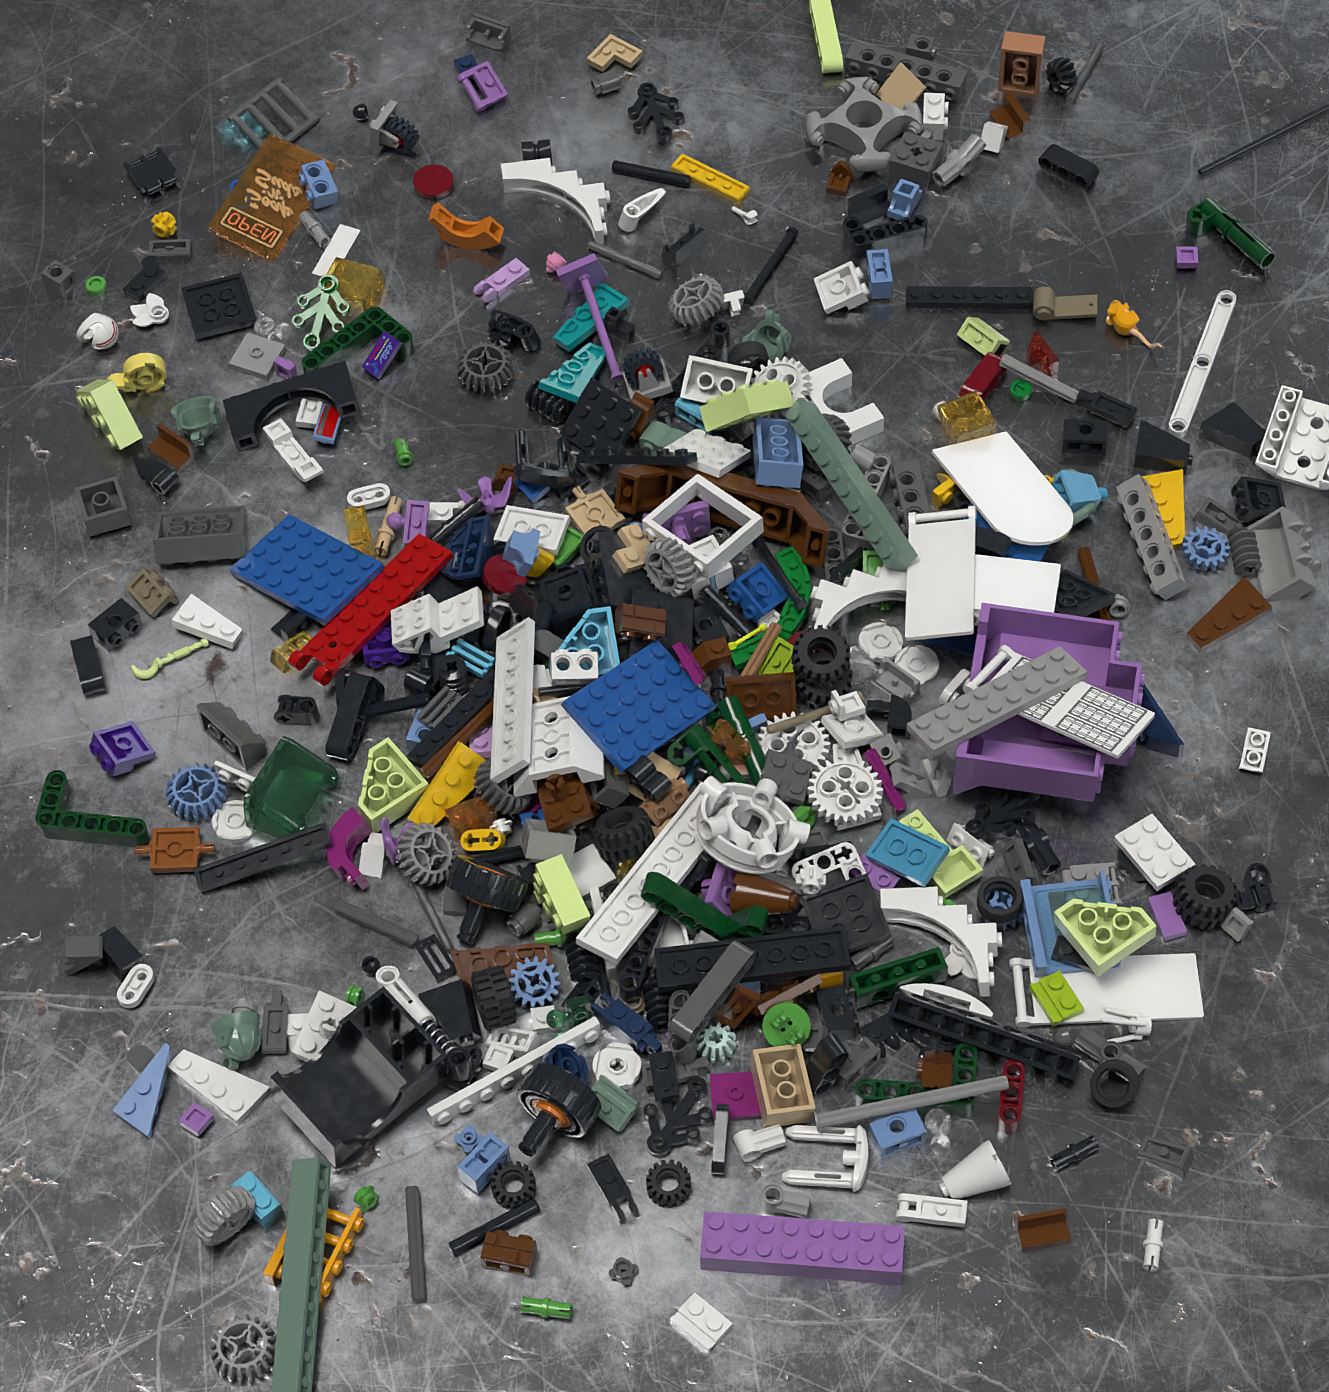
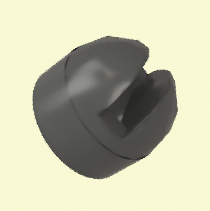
(1062, 1036)

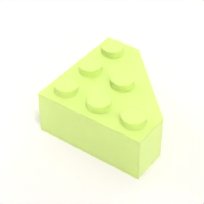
(746, 404)
(109, 412)
(389, 785)
(559, 895)
(1103, 931)

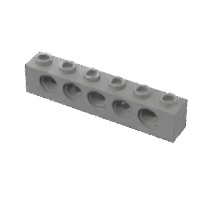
(1151, 537)

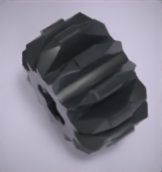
(1061, 74)

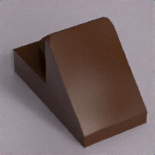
(737, 1006)

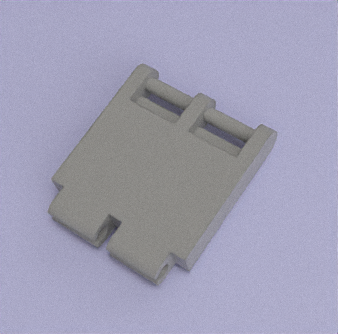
(1091, 871)

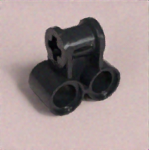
(648, 779)

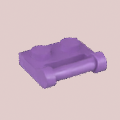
(487, 82)

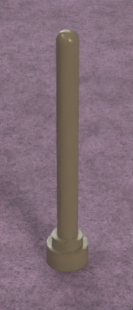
(803, 718)

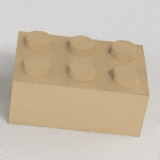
(782, 1085)

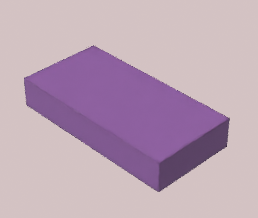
(1166, 917)

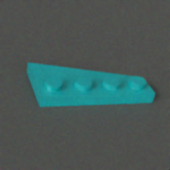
(582, 323)

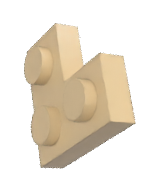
(614, 49)
(636, 543)

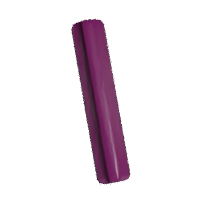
(891, 792)

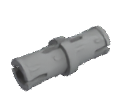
(314, 229)

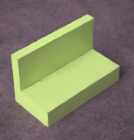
(981, 335)

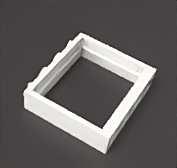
(699, 486)

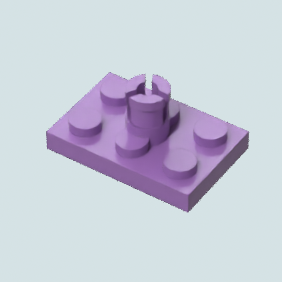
(689, 521)
(720, 888)

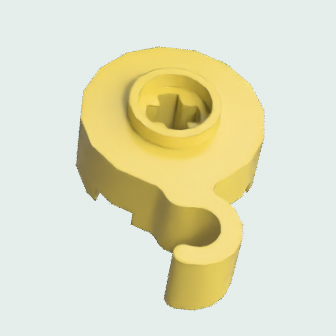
(141, 372)

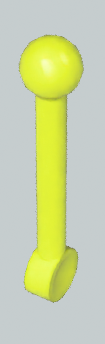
(761, 628)

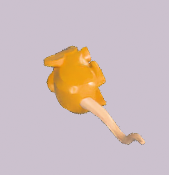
(1125, 321)

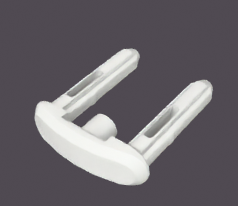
(857, 1158)

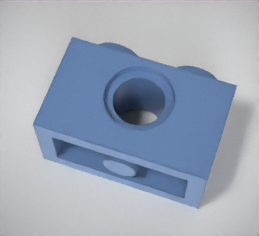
(888, 1142)

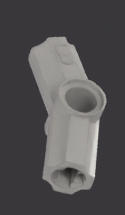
(959, 161)

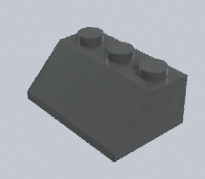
(231, 734)

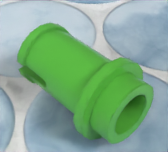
(403, 455)

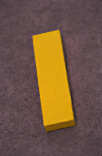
(711, 179)

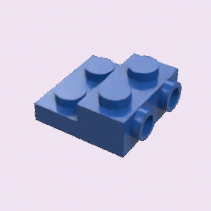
(757, 592)

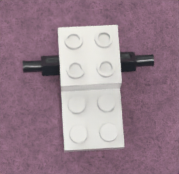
(429, 626)

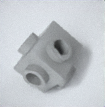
(890, 750)

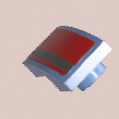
(327, 425)

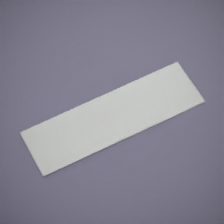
(337, 247)

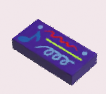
(382, 355)

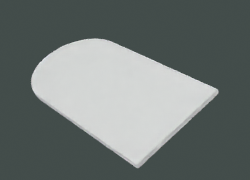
(1007, 489)

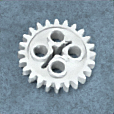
(785, 371)
(811, 732)
(845, 791)

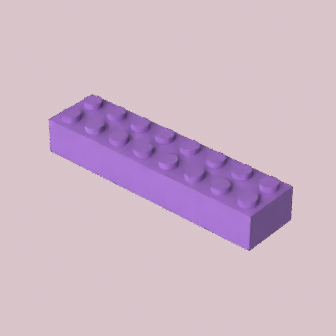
(802, 1247)

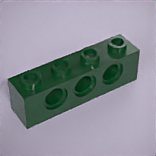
(883, 980)

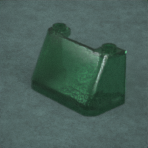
(286, 789)

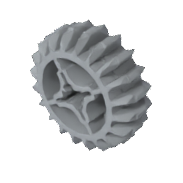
(696, 300)
(669, 567)
(420, 858)
(224, 1215)
(227, 1339)

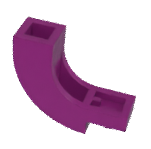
(346, 836)

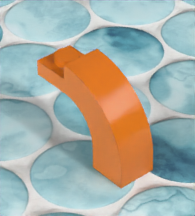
(463, 233)

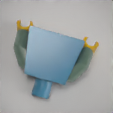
(1078, 491)

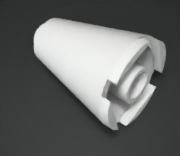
(975, 1174)

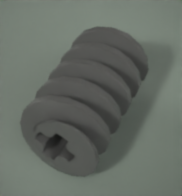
(1244, 551)

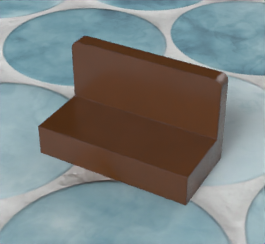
(1013, 116)
(171, 449)
(1043, 1230)

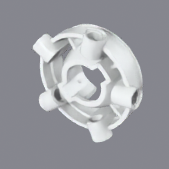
(738, 806)

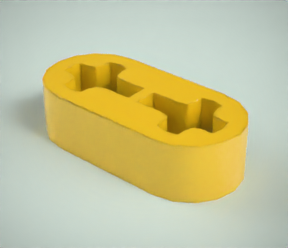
(482, 834)

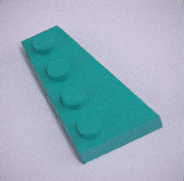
(575, 374)

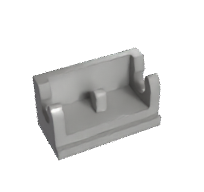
(895, 681)

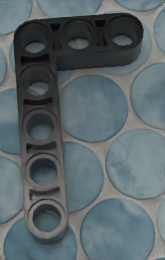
(639, 957)

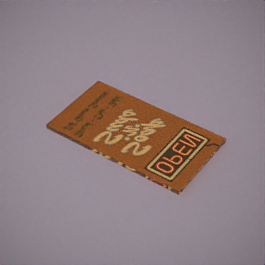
(266, 199)

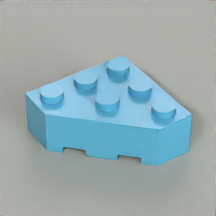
(596, 633)

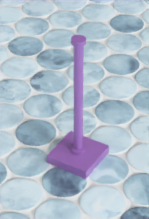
(582, 276)

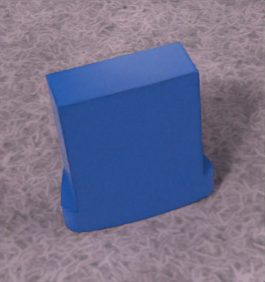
(532, 491)

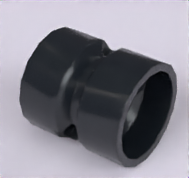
(536, 151)

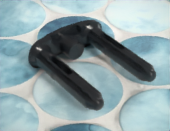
(543, 474)

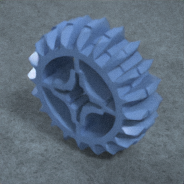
(184, 799)

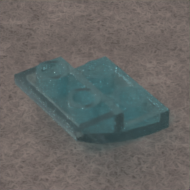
(235, 136)

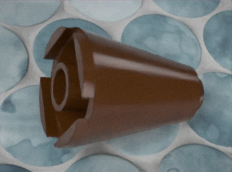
(760, 891)

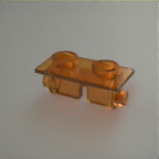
(722, 735)

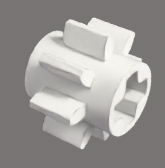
(810, 879)

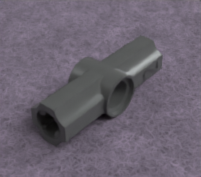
(1098, 1047)

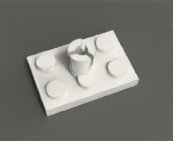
(320, 1025)

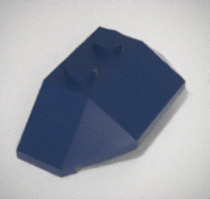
(471, 550)
(1159, 734)

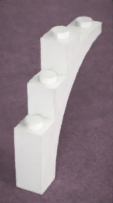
(541, 178)
(860, 589)
(925, 909)

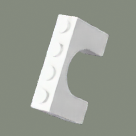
(835, 378)

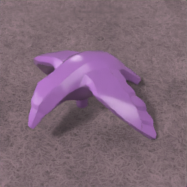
(487, 497)
(389, 841)

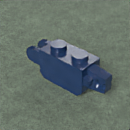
(627, 1025)

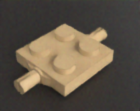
(593, 511)

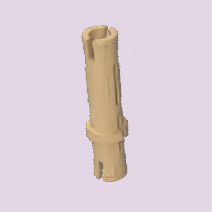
(386, 534)

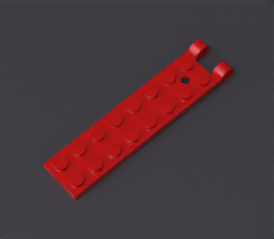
(371, 608)

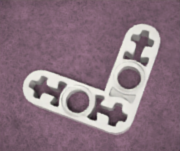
(845, 865)

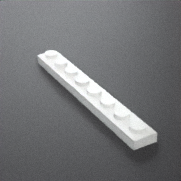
(509, 1074)

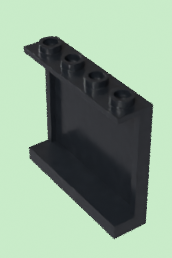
(609, 580)

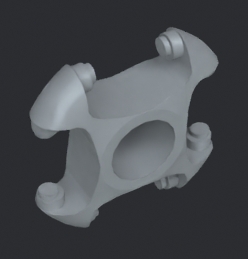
(858, 108)

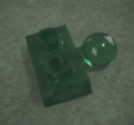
(577, 1011)

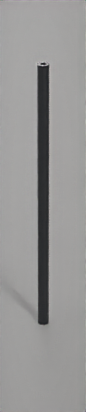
(1264, 140)

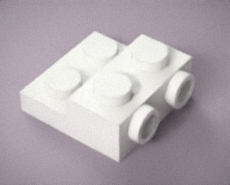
(842, 288)

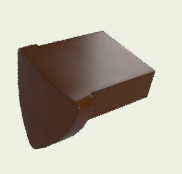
(839, 179)
(503, 473)

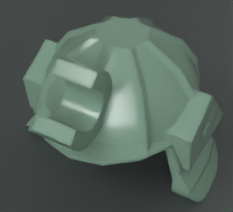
(771, 335)
(197, 417)
(237, 1037)

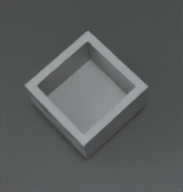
(541, 844)

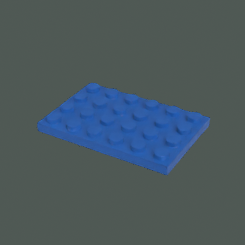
(307, 569)
(638, 706)

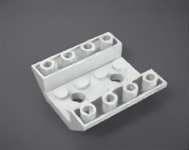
(1292, 439)
(563, 736)

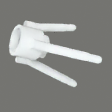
(1137, 1024)

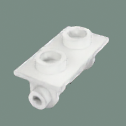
(977, 848)

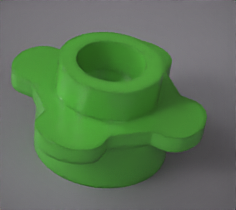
(366, 1198)

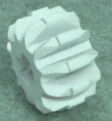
(724, 1039)

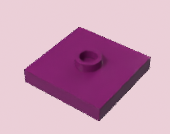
(689, 663)
(737, 1091)

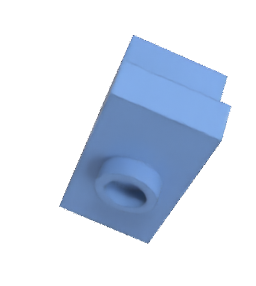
(904, 199)
(522, 550)

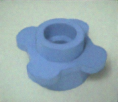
(461, 1139)

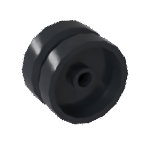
(496, 622)

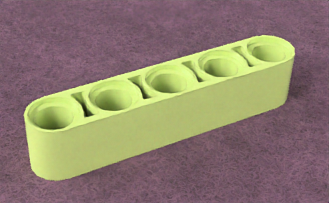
(826, 36)

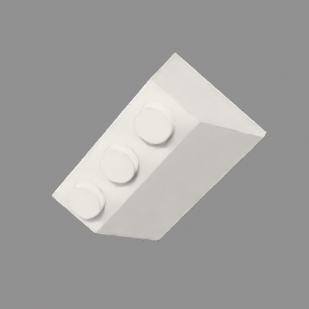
(711, 378)

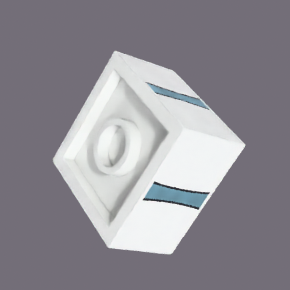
(720, 579)

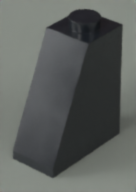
(1233, 430)
(1161, 450)
(454, 1011)

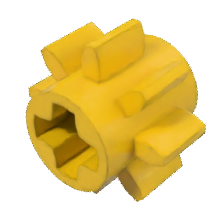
(164, 224)

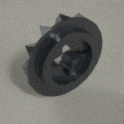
(502, 323)

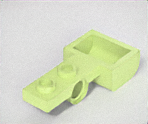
(956, 869)

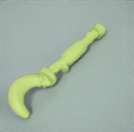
(157, 663)

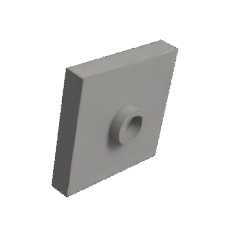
(256, 356)

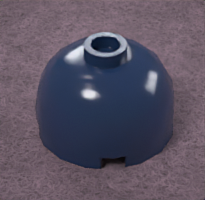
(564, 1057)

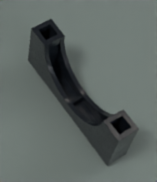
(251, 409)

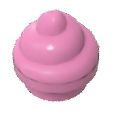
(554, 262)

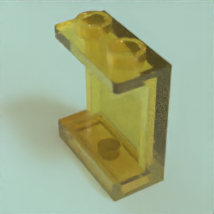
(357, 281)
(358, 530)

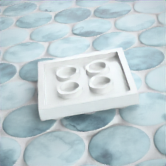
(713, 453)

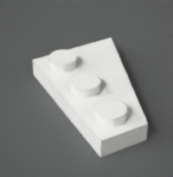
(206, 623)

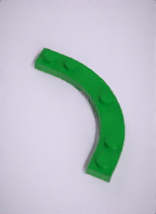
(790, 618)

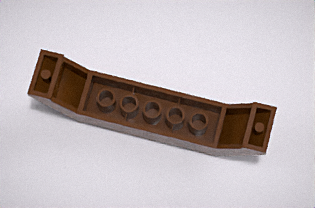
(784, 511)

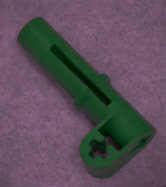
(1231, 228)
(732, 711)
(701, 745)

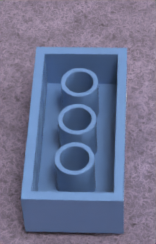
(777, 453)

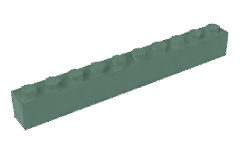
(851, 485)
(301, 1276)

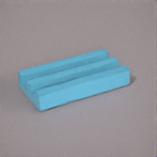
(476, 652)

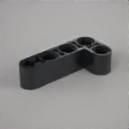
(883, 236)
(419, 682)
(351, 714)

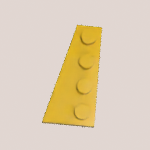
(1169, 496)
(448, 786)

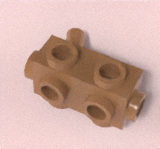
(668, 803)

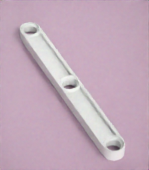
(1198, 375)

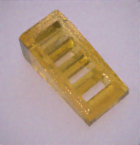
(280, 654)

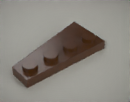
(1232, 613)
(478, 959)

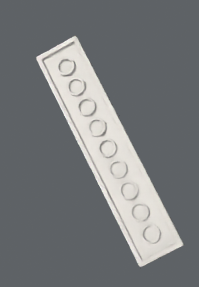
(625, 912)

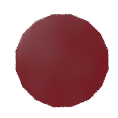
(433, 181)
(501, 576)

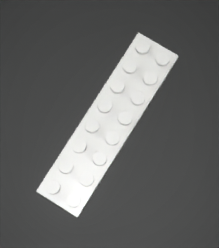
(512, 700)

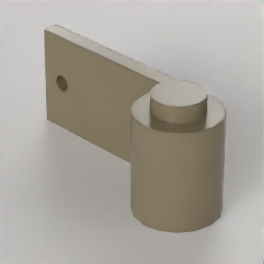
(1048, 306)

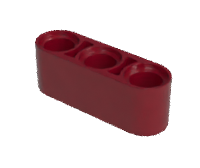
(984, 376)
(1007, 1106)

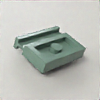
(616, 1104)

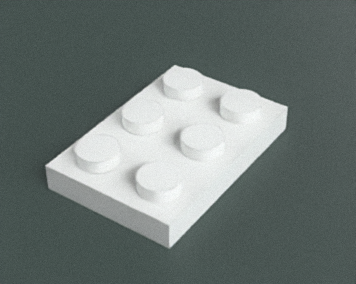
(552, 526)
(1154, 852)

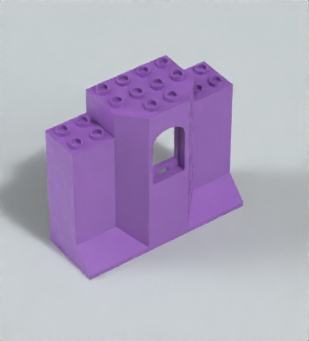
(1022, 752)

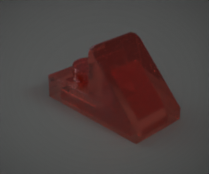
(1041, 352)

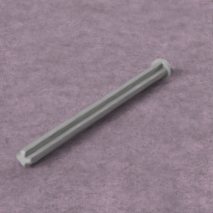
(911, 1101)

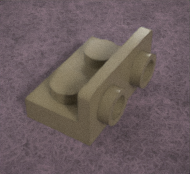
(151, 591)

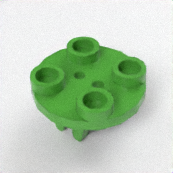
(778, 1017)

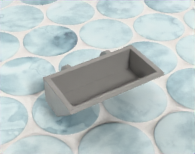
(1284, 556)

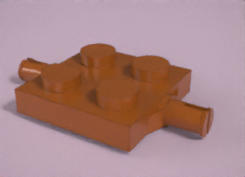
(174, 849)

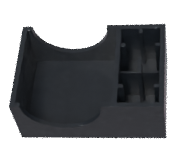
(361, 1077)

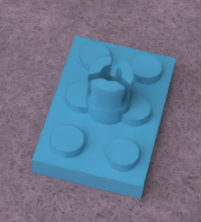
(907, 852)

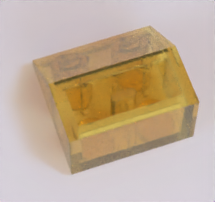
(966, 418)

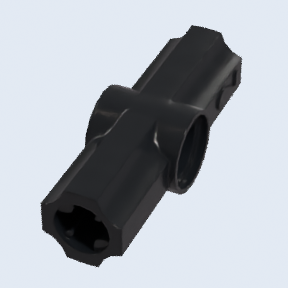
(1038, 846)

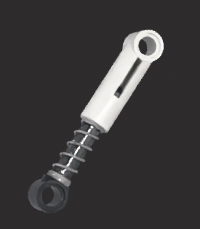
(459, 1058)

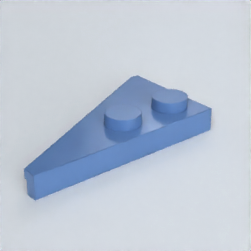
(142, 1099)

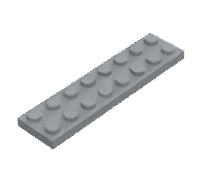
(996, 701)

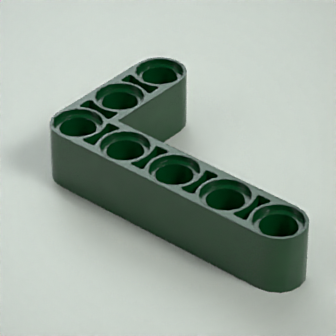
(355, 336)
(82, 822)
(700, 915)
(962, 1068)

